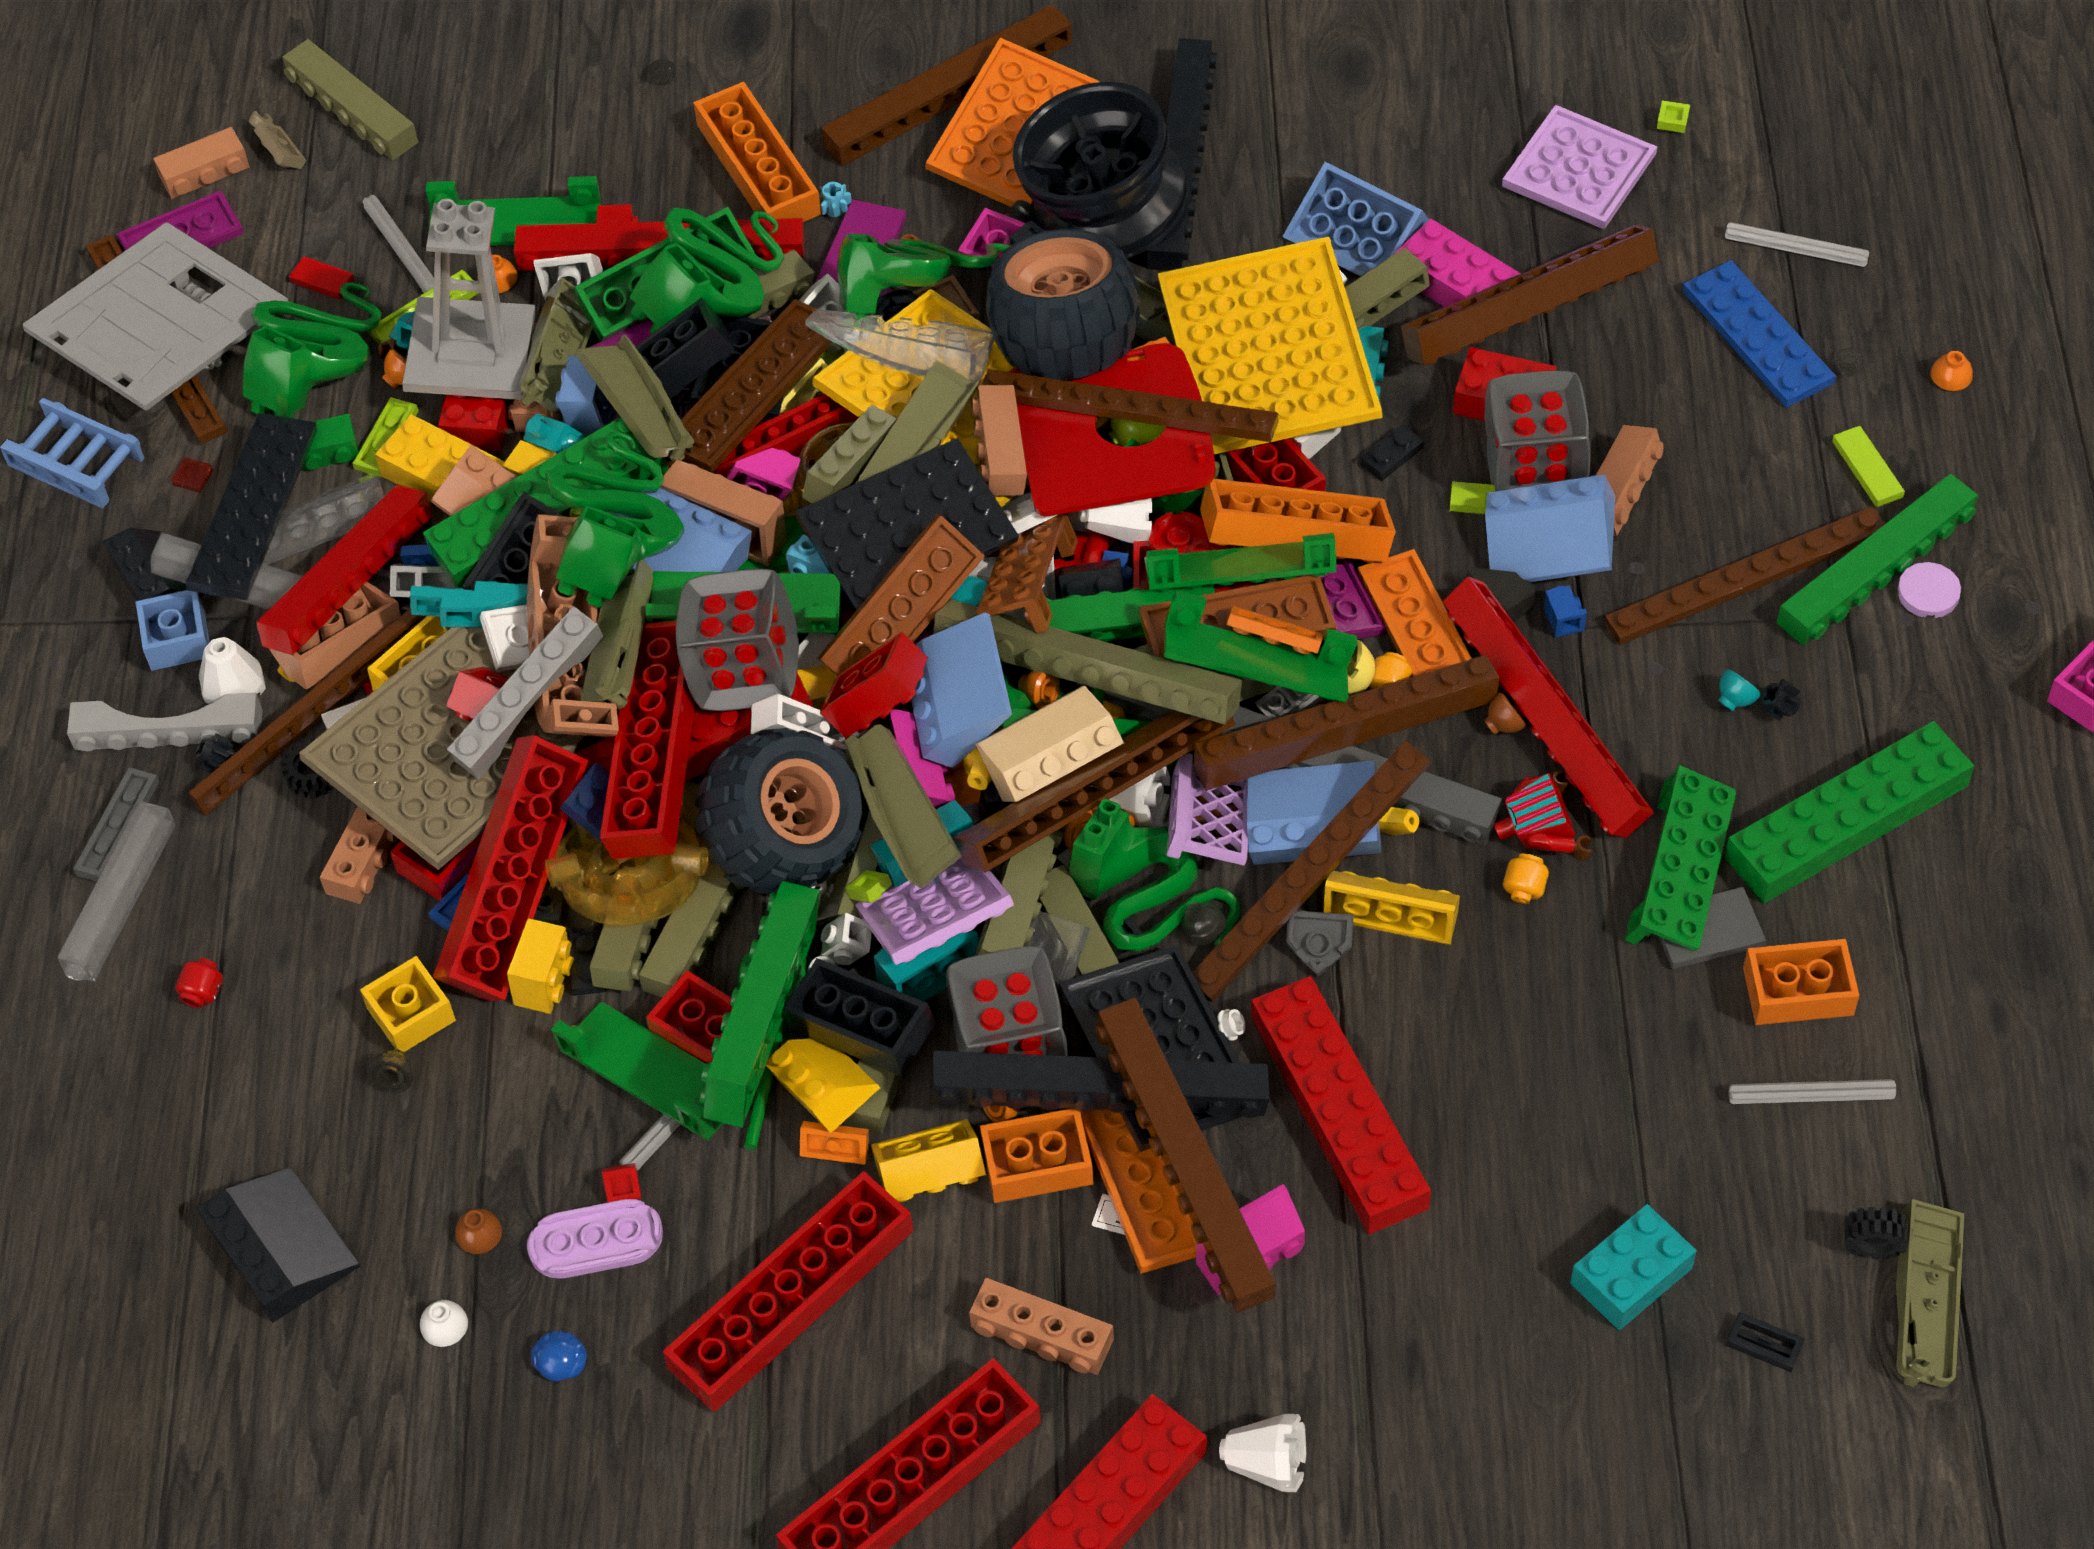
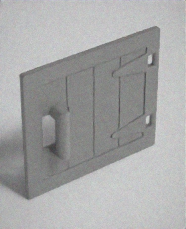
(142, 328)

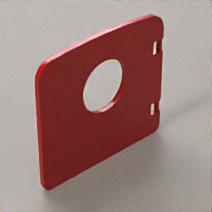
(1079, 470)

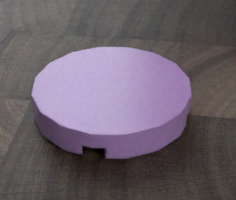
(1929, 589)

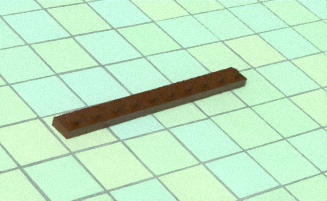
(190, 395)
(1138, 406)
(1742, 576)
(298, 719)
(1310, 869)

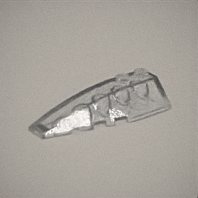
(905, 344)
(324, 517)

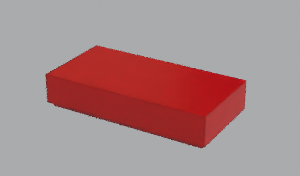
(320, 277)

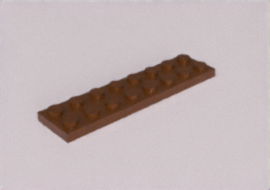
(752, 386)

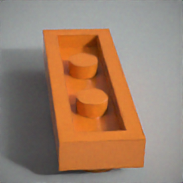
(1274, 630)

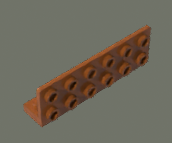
(1022, 569)

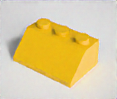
(822, 1080)
(929, 1160)

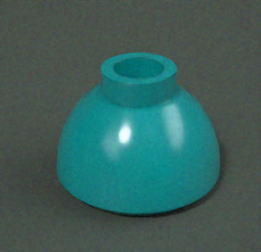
(1736, 691)

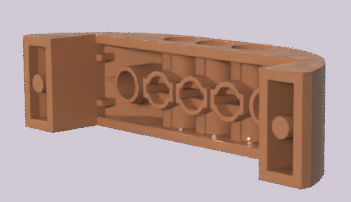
(560, 706)

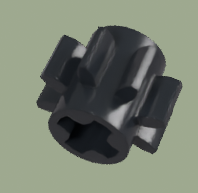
(1780, 699)
(213, 752)

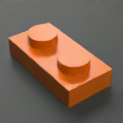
(841, 1145)

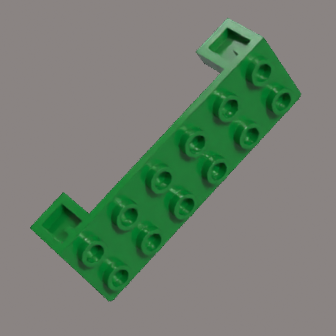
(509, 212)
(1171, 570)
(811, 595)
(1254, 658)
(1684, 859)
(639, 1065)

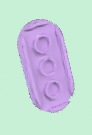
(595, 1238)

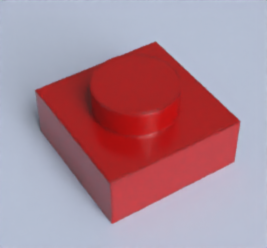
(621, 1182)

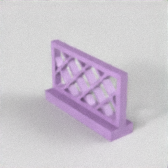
(1186, 807)

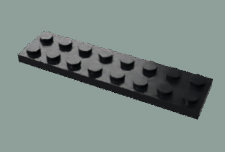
(251, 507)

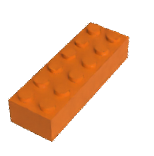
(756, 154)
(1272, 515)

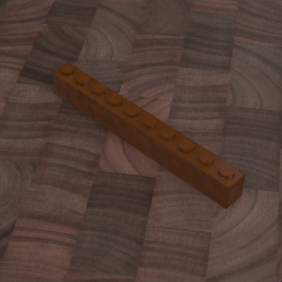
(936, 89)
(1529, 294)
(1345, 723)
(1083, 789)
(1186, 1156)

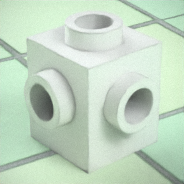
(846, 939)

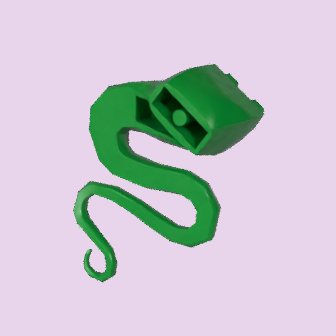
(869, 267)
(678, 280)
(295, 355)
(604, 545)
(1115, 851)

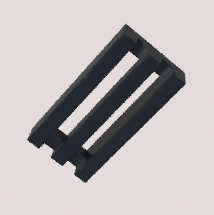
(1786, 1363)

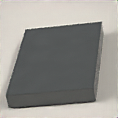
(1728, 930)

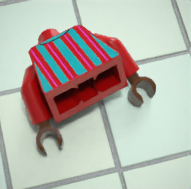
(1542, 817)

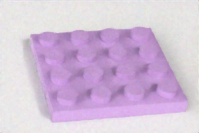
(1579, 166)
(918, 919)

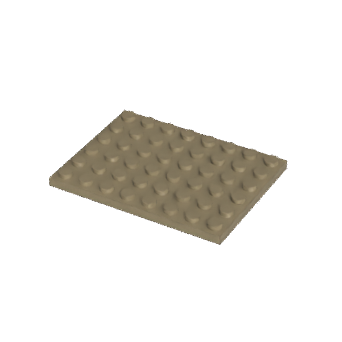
(395, 756)

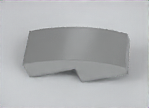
(1286, 701)

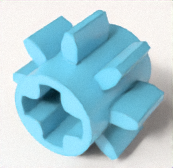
(834, 199)

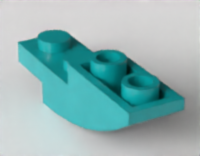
(463, 607)

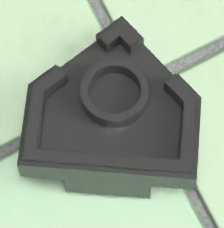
(1319, 938)

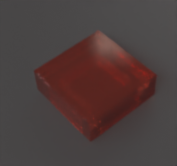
(192, 475)

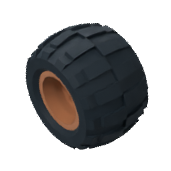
(1063, 304)
(755, 833)

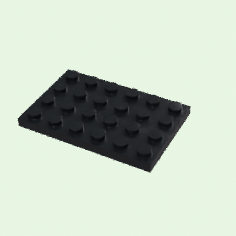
(876, 521)
(1171, 1006)

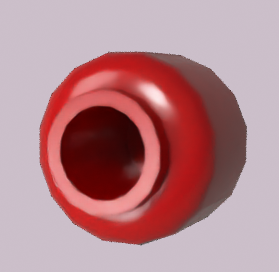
(199, 983)

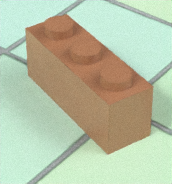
(201, 162)

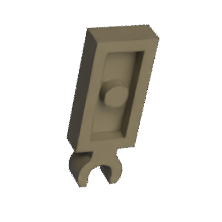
(277, 141)

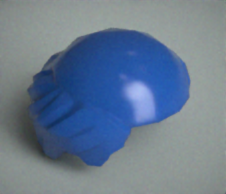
(559, 1356)

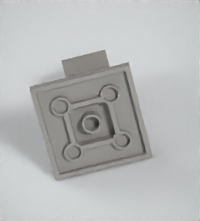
(466, 343)

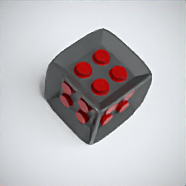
(1536, 429)
(736, 639)
(1006, 1003)

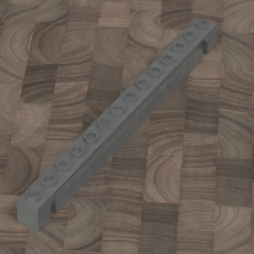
(1434, 799)

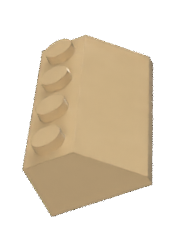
(1048, 744)

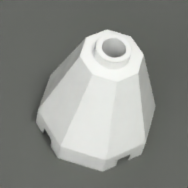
(1122, 521)
(228, 670)
(1146, 799)
(1268, 1451)

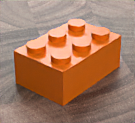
(1800, 981)
(1036, 1155)

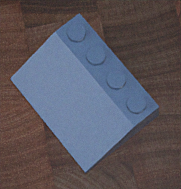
(1358, 218)
(1552, 528)
(708, 540)
(960, 691)
(1297, 803)

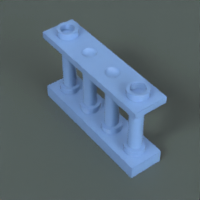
(68, 476)

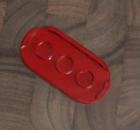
(1189, 535)

